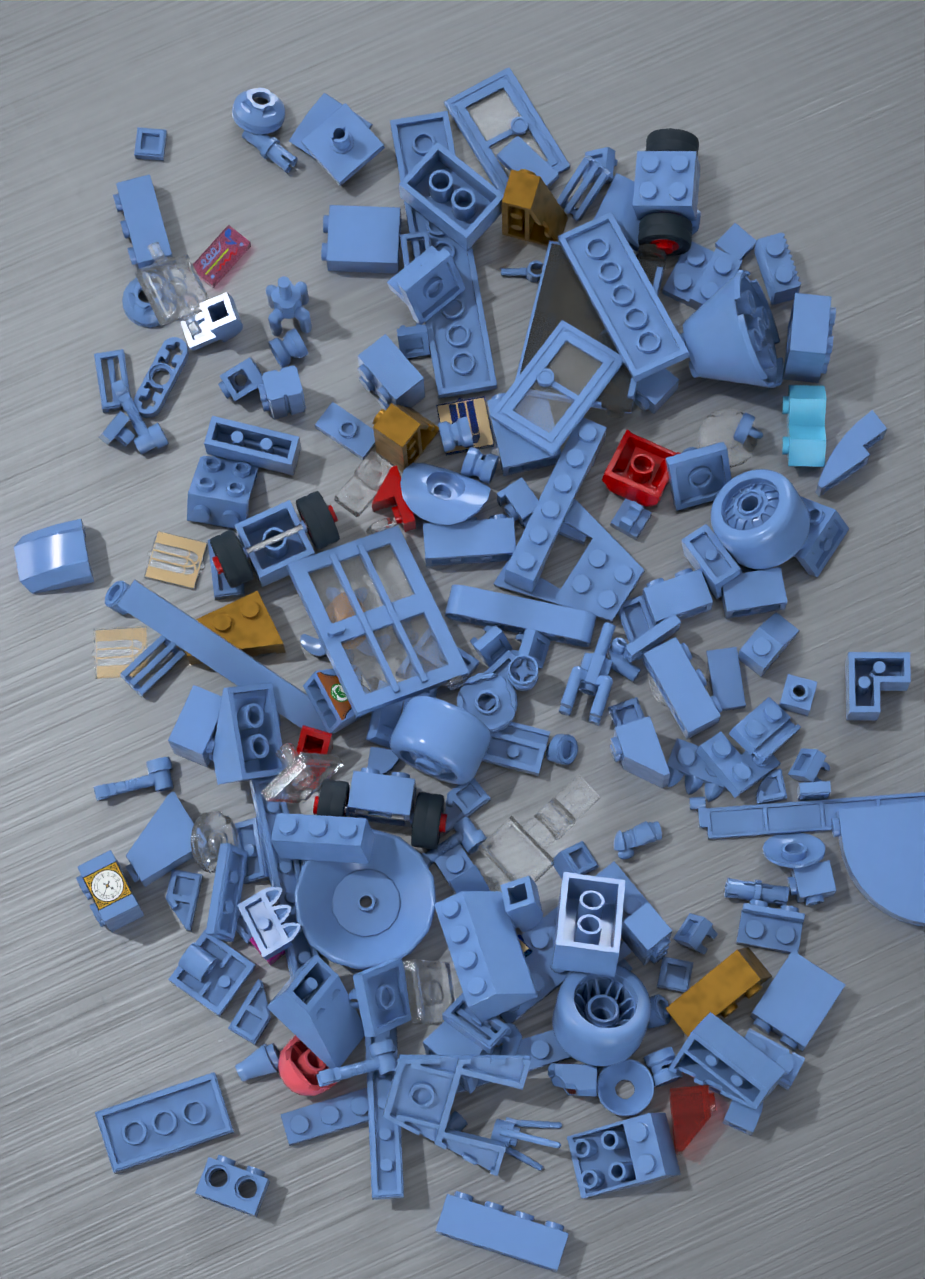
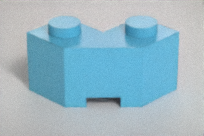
(805, 425)

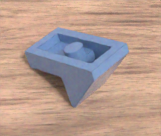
(460, 871)

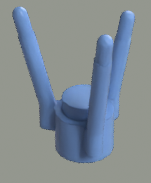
(508, 1132)

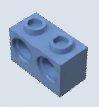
(229, 1194)

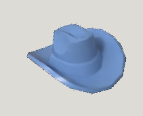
(442, 494)

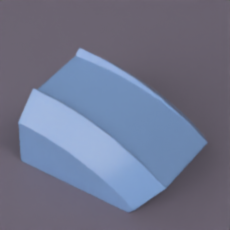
(54, 557)

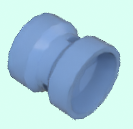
(290, 347)
(455, 434)
(480, 465)
(523, 666)
(657, 1062)

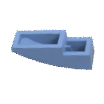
(851, 452)

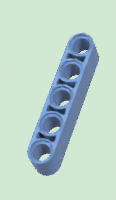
(518, 614)

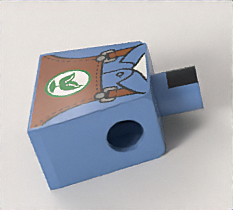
(330, 700)

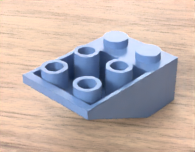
(319, 1012)
(623, 1155)

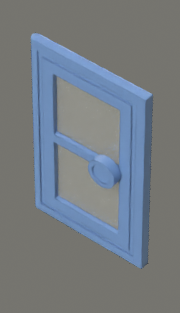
(493, 116)
(557, 387)

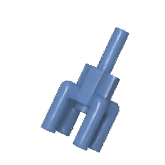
(288, 304)
(591, 678)

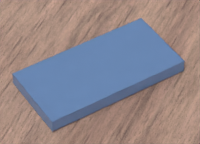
(164, 1122)

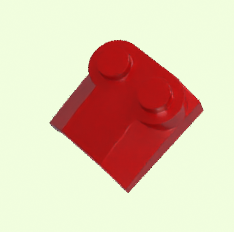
(638, 470)

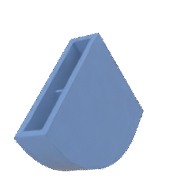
(886, 856)

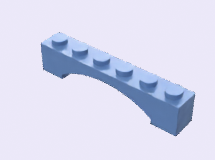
(553, 505)

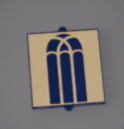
(478, 420)

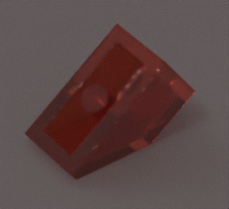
(689, 1113)

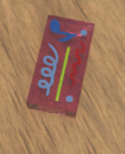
(221, 256)

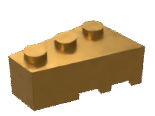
(531, 209)
(402, 434)
(244, 625)
(720, 990)

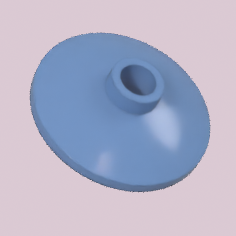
(794, 850)

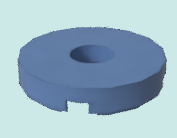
(489, 685)

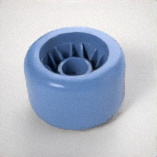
(760, 519)
(440, 740)
(601, 1016)

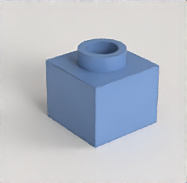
(796, 704)

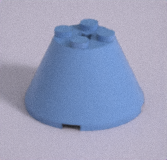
(735, 336)

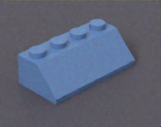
(485, 952)

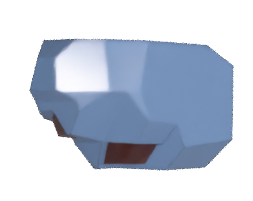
(574, 1078)

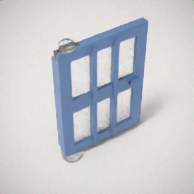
(378, 619)

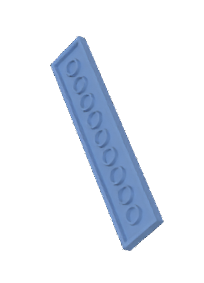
(459, 329)

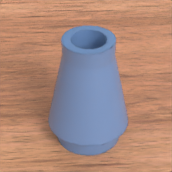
(259, 1063)

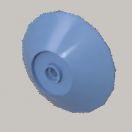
(362, 937)

